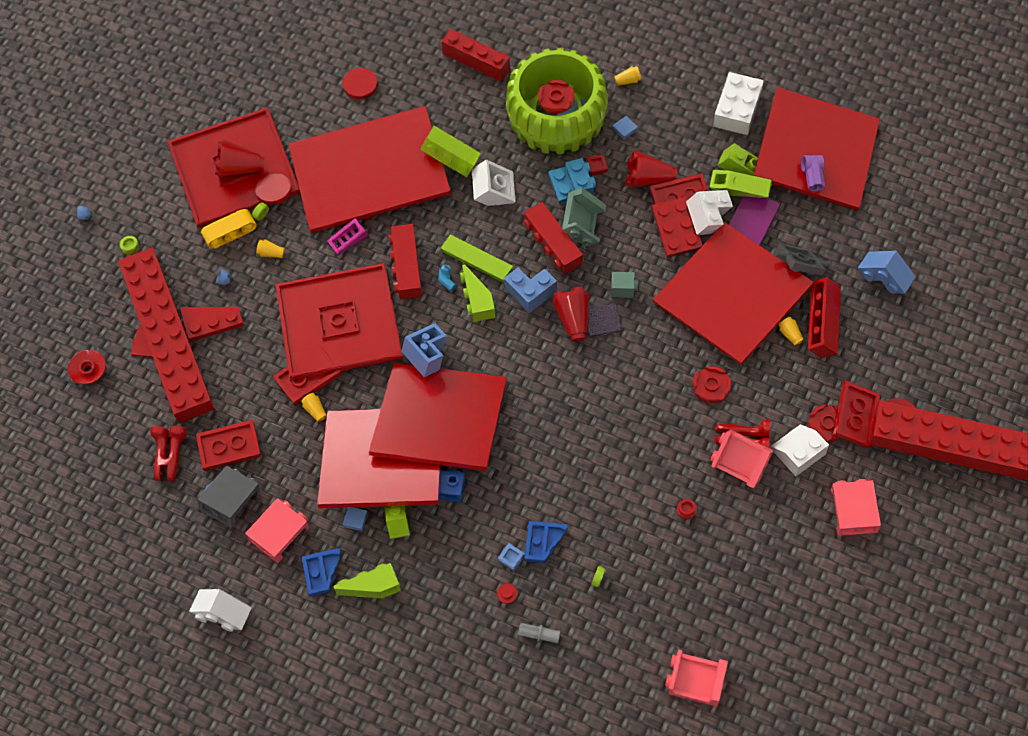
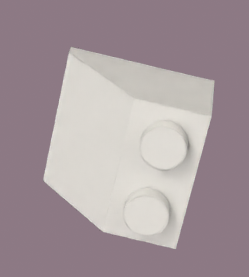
(493, 184)
(800, 448)

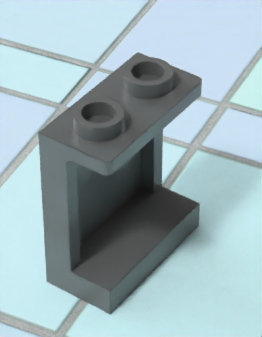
(227, 495)

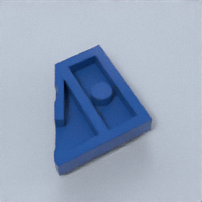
(542, 540)
(320, 570)

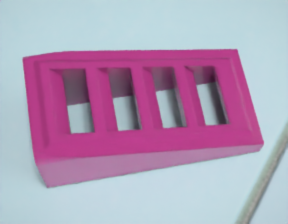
(357, 237)

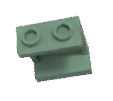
(581, 216)

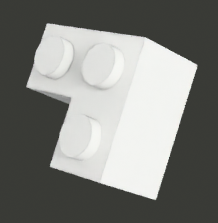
(707, 209)
(220, 607)

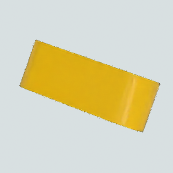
(228, 228)

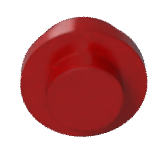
(686, 509)
(507, 593)

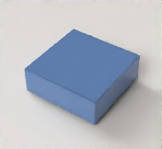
(625, 127)
(355, 518)
(511, 557)

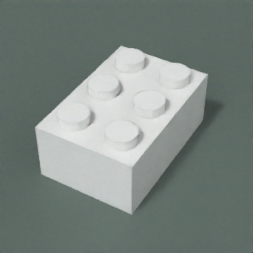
(738, 103)

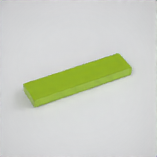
(476, 258)

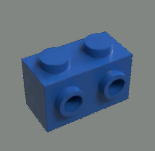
(451, 485)

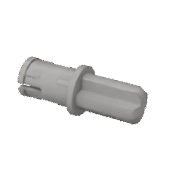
(539, 633)

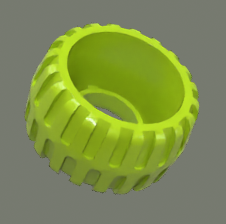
(560, 131)

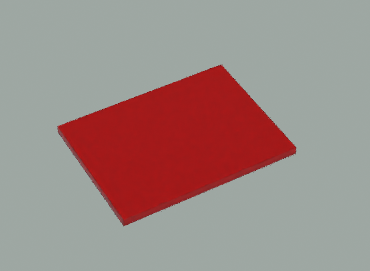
(367, 169)

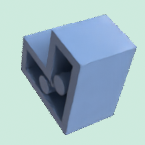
(888, 268)
(530, 292)
(424, 349)

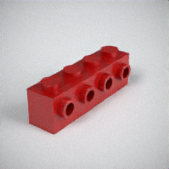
(476, 55)
(552, 238)
(406, 261)
(824, 318)

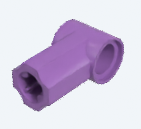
(813, 167)

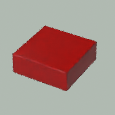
(597, 164)

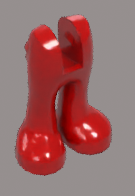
(761, 431)
(161, 435)

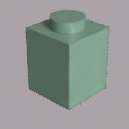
(623, 284)

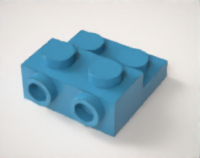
(571, 177)

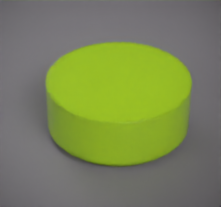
(260, 211)
(129, 245)
(598, 576)

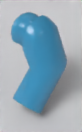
(444, 278)

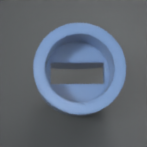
(83, 213)
(223, 277)

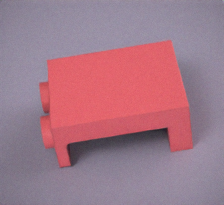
(741, 457)
(856, 507)
(277, 529)
(696, 678)

